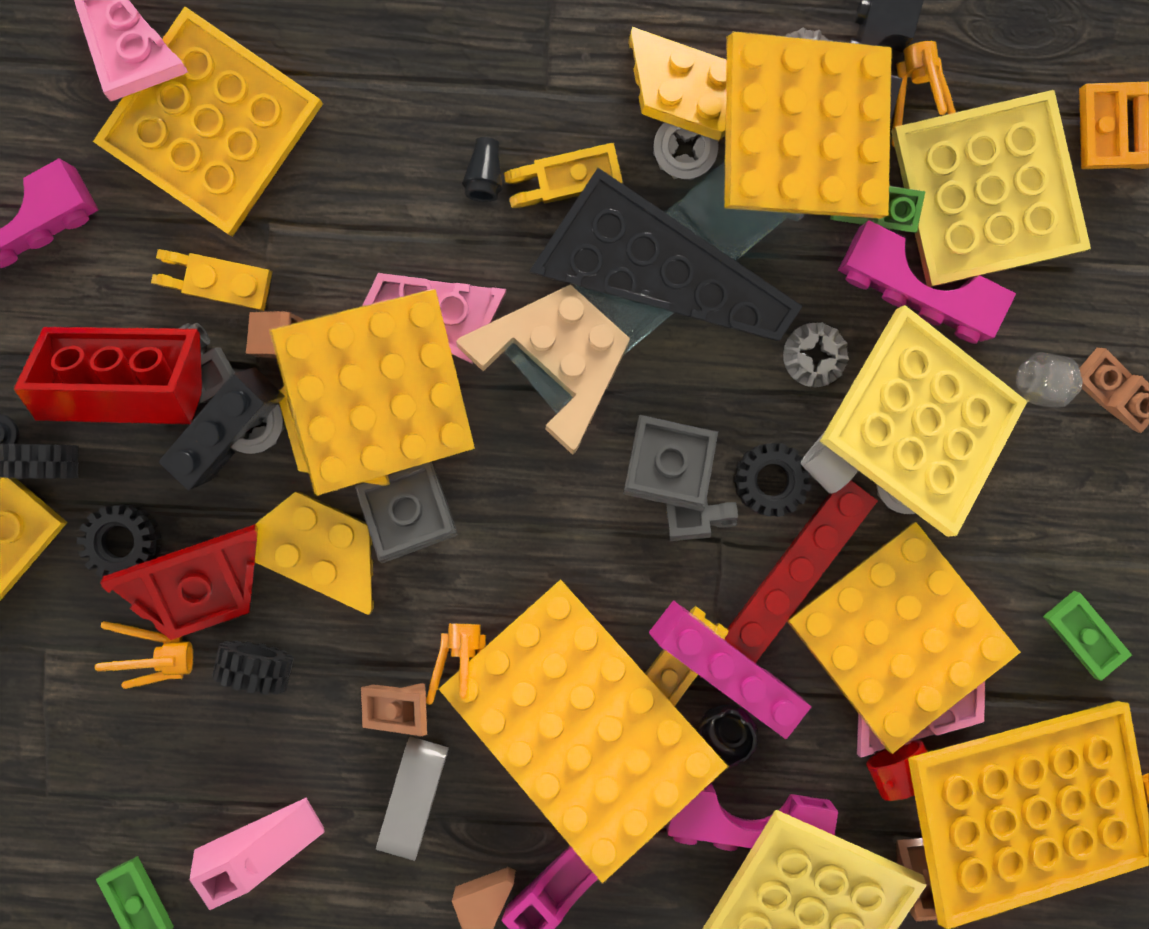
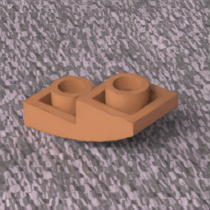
(1116, 389)

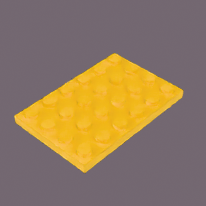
(583, 730)
(1031, 812)

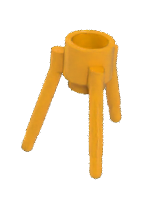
(922, 66)
(464, 642)
(171, 659)

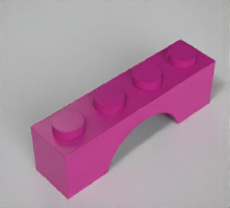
(51, 202)
(879, 261)
(729, 670)
(709, 822)
(550, 894)

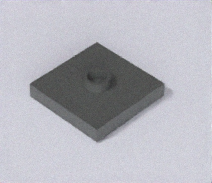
(671, 463)
(407, 512)

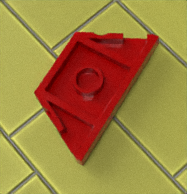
(192, 584)

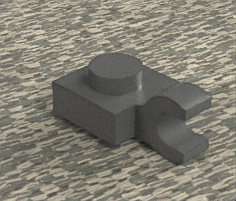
(696, 524)

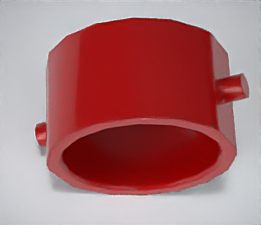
(893, 772)

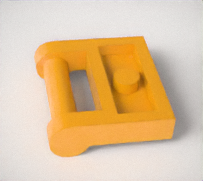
(1106, 125)

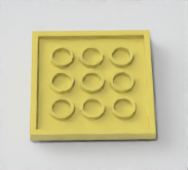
(993, 188)
(924, 421)
(814, 881)

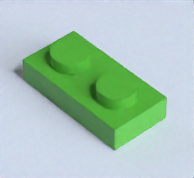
(1087, 635)
(133, 897)

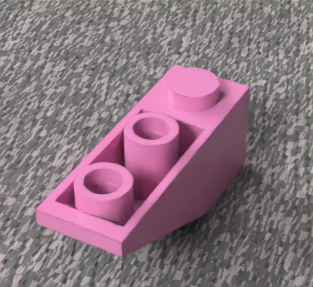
(252, 853)

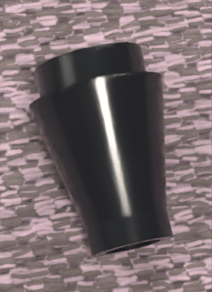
(484, 172)

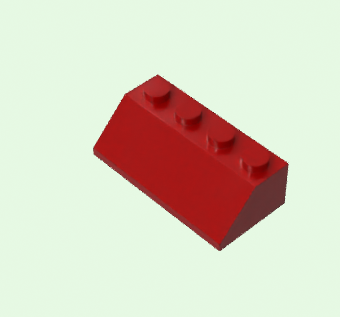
(113, 375)

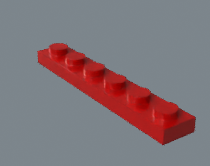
(799, 570)

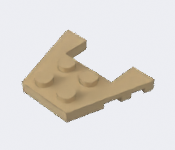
(568, 342)

